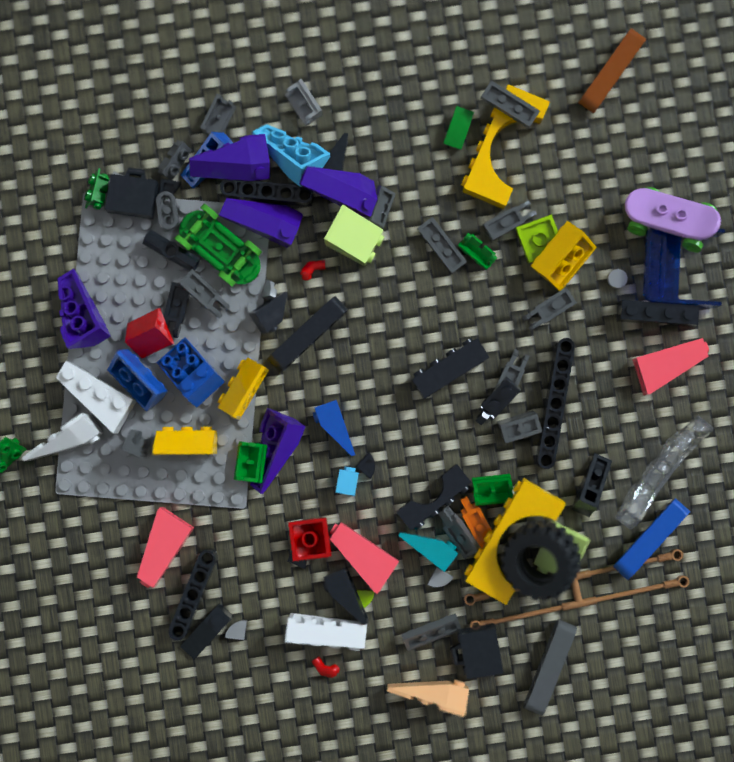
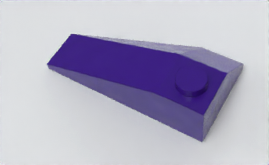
(236, 161)
(342, 188)
(268, 220)
(81, 320)

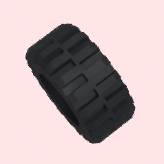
(524, 576)

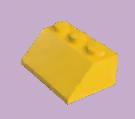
(563, 255)
(242, 388)
(185, 441)

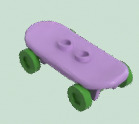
(672, 215)

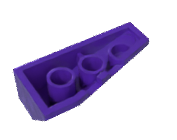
(281, 437)

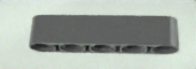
(550, 667)

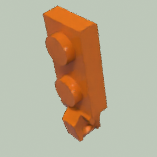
(475, 520)

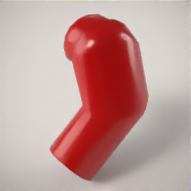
(310, 267)
(324, 670)

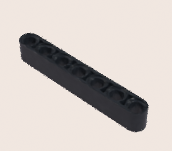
(560, 395)

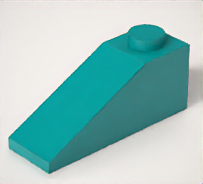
(433, 549)

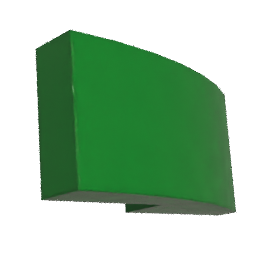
(458, 127)

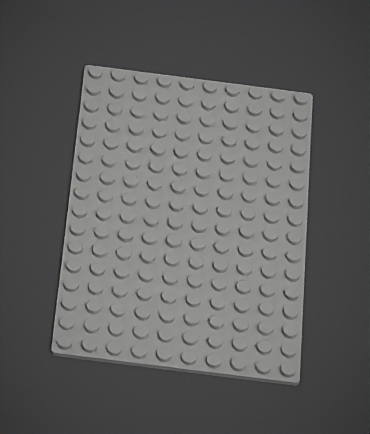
(124, 285)

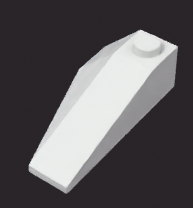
(75, 433)

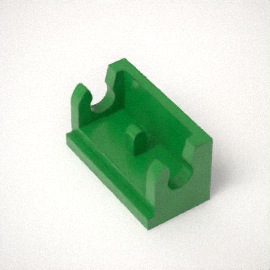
(250, 462)
(492, 489)

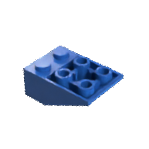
(190, 372)

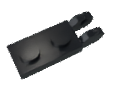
(176, 307)

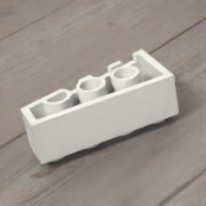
(101, 398)
(325, 631)

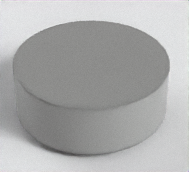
(617, 278)

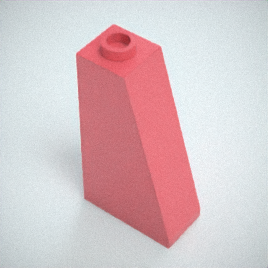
(665, 365)
(163, 545)
(367, 558)

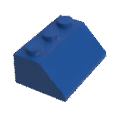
(136, 379)

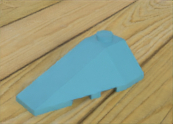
(292, 153)

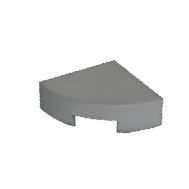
(269, 291)
(439, 578)
(237, 630)

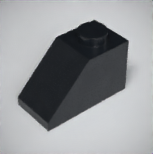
(270, 313)

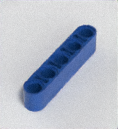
(651, 539)

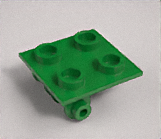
(9, 452)

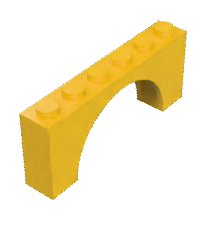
(483, 180)
(526, 501)

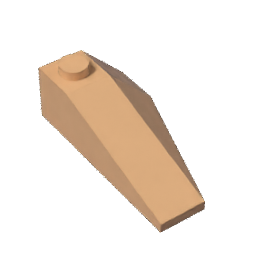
(447, 695)

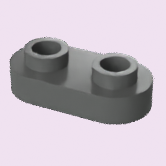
(167, 211)

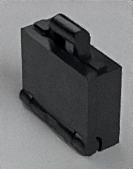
(132, 195)
(479, 651)

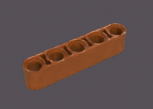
(612, 70)

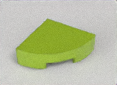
(365, 596)

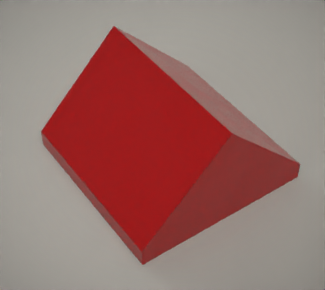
(148, 334)
(309, 539)

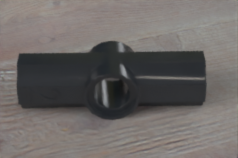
(161, 245)

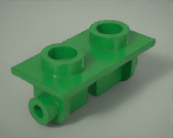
(97, 183)
(484, 257)

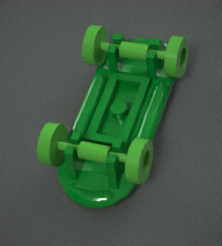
(222, 249)

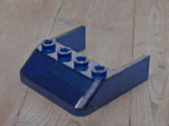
(663, 269)

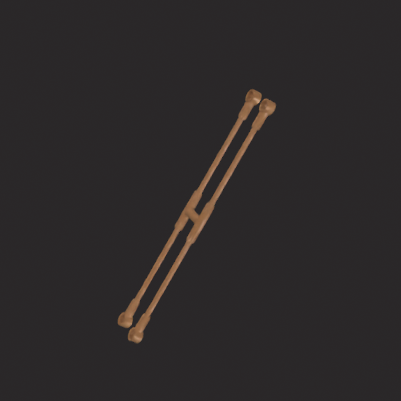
(579, 602)

